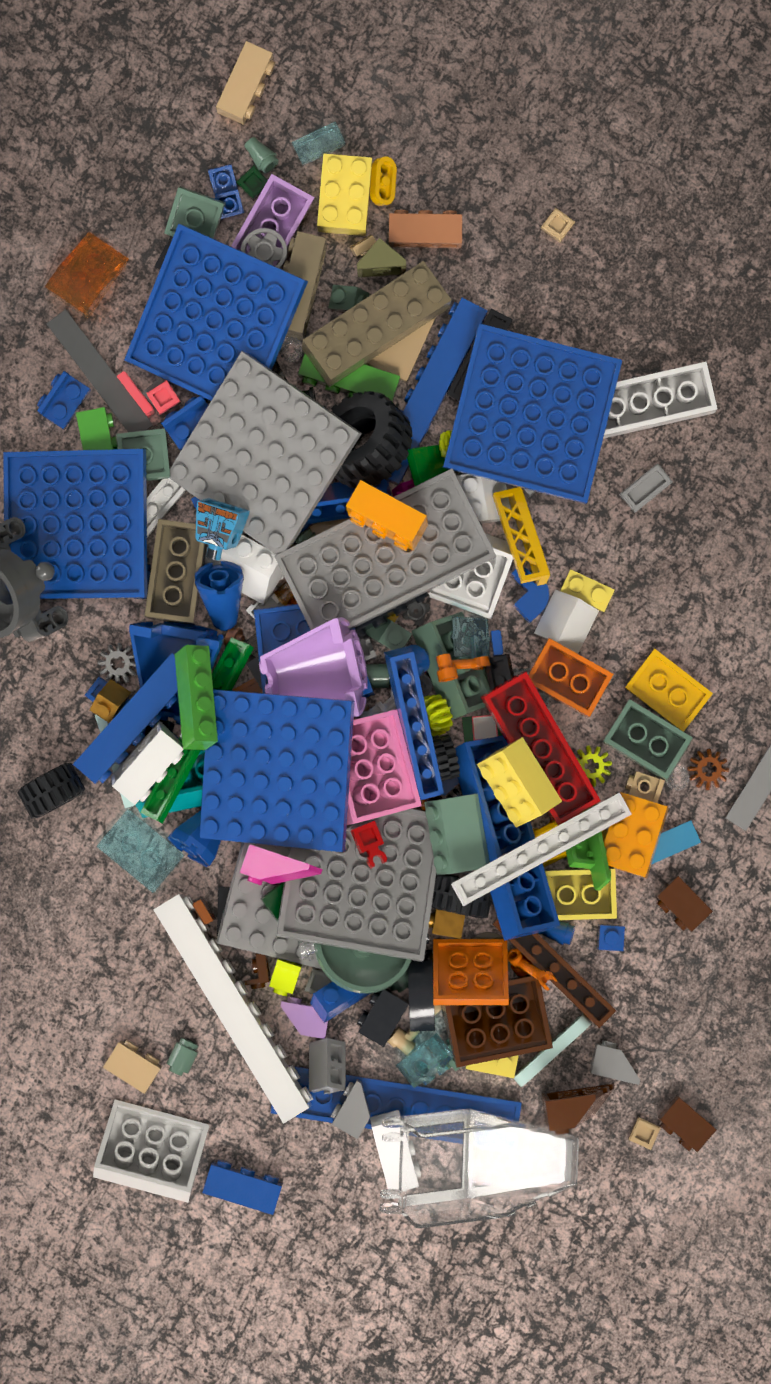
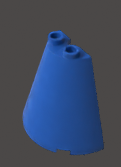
(156, 642)

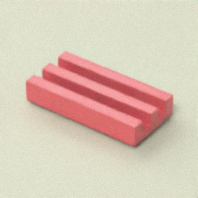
(136, 394)

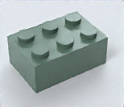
(648, 740)

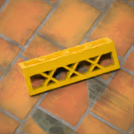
(526, 533)

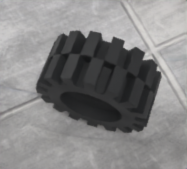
(446, 757)

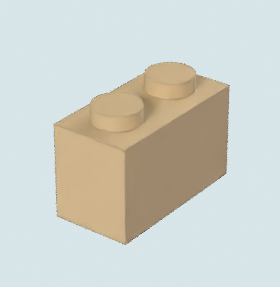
(133, 1066)

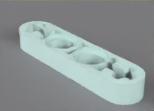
(559, 1043)

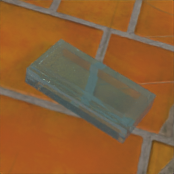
(318, 143)

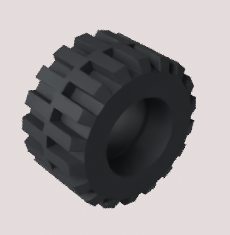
(51, 790)
(447, 900)

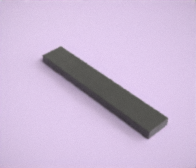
(98, 373)

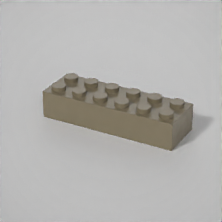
(376, 324)

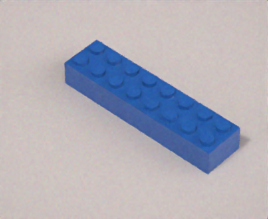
(526, 902)

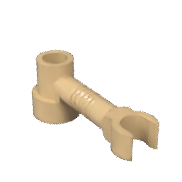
(404, 1040)

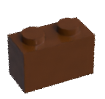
(683, 904)
(686, 1123)

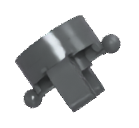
(25, 583)

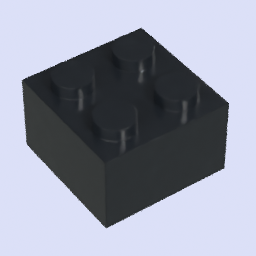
(383, 1016)

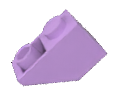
(304, 1017)

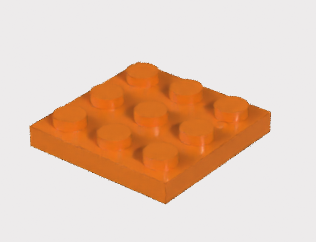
(470, 972)

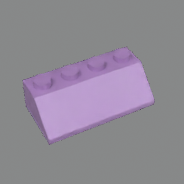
(277, 208)

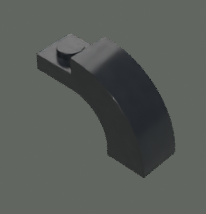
(421, 994)

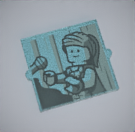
(470, 637)

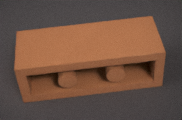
(425, 229)

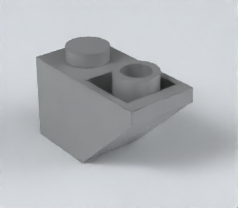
(354, 1112)

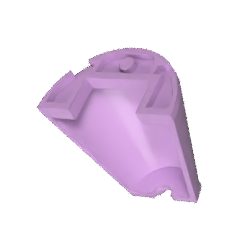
(319, 665)

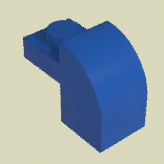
(533, 601)

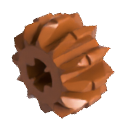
(713, 776)

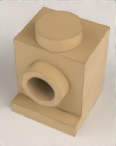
(654, 790)

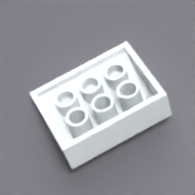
(480, 587)
(151, 1151)

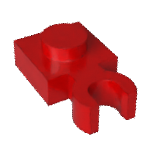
(368, 840)

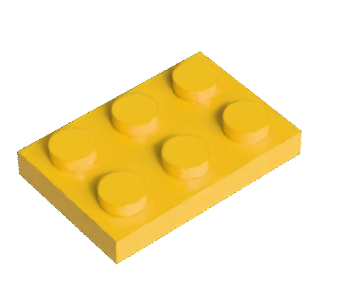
(668, 690)

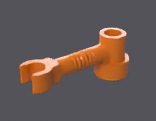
(447, 666)
(523, 966)

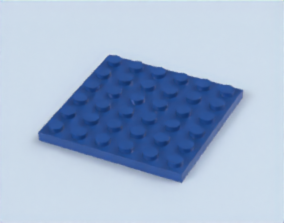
(210, 309)
(532, 413)
(82, 517)
(278, 771)

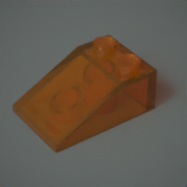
(86, 274)

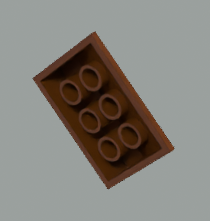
(499, 1031)

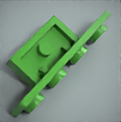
(591, 855)

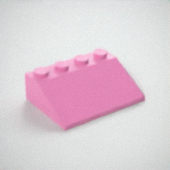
(380, 769)

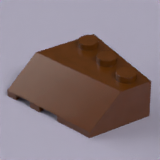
(573, 1107)

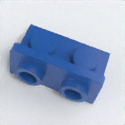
(63, 400)
(183, 422)

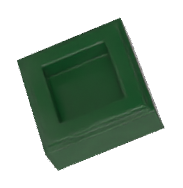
(252, 182)

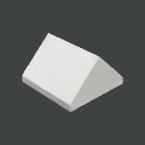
(566, 620)

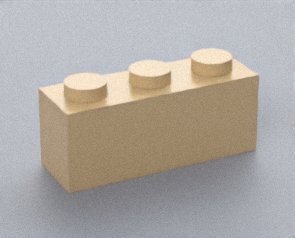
(246, 83)

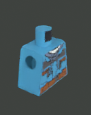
(219, 526)

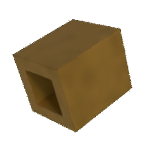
(110, 701)
(446, 923)

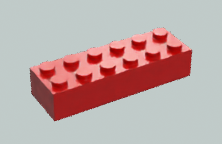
(522, 713)

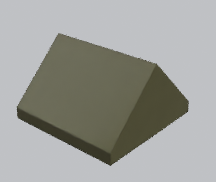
(381, 261)

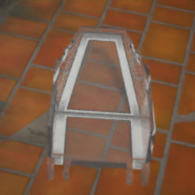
(474, 1166)

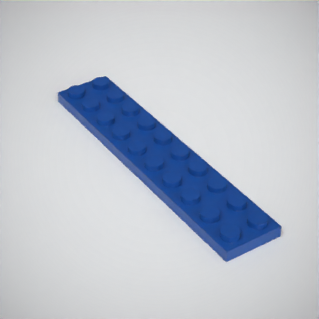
(390, 1096)

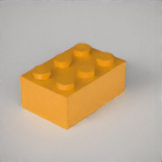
(386, 516)
(634, 839)

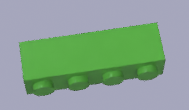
(363, 379)
(96, 429)
(196, 697)

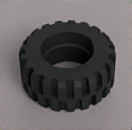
(384, 448)

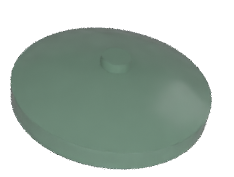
(359, 970)

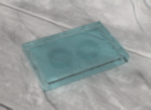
(140, 850)

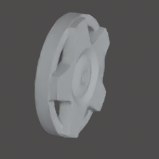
(265, 248)

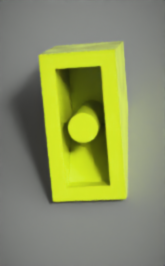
(285, 977)

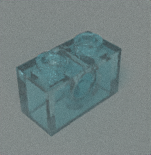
(426, 1061)

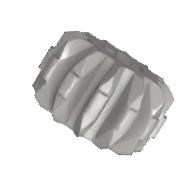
(119, 671)

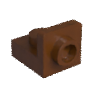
(260, 966)

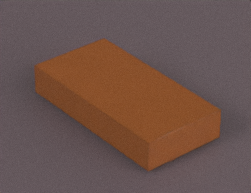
(204, 911)

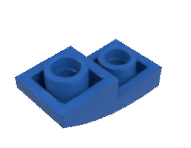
(226, 190)

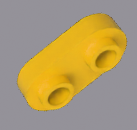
(383, 182)

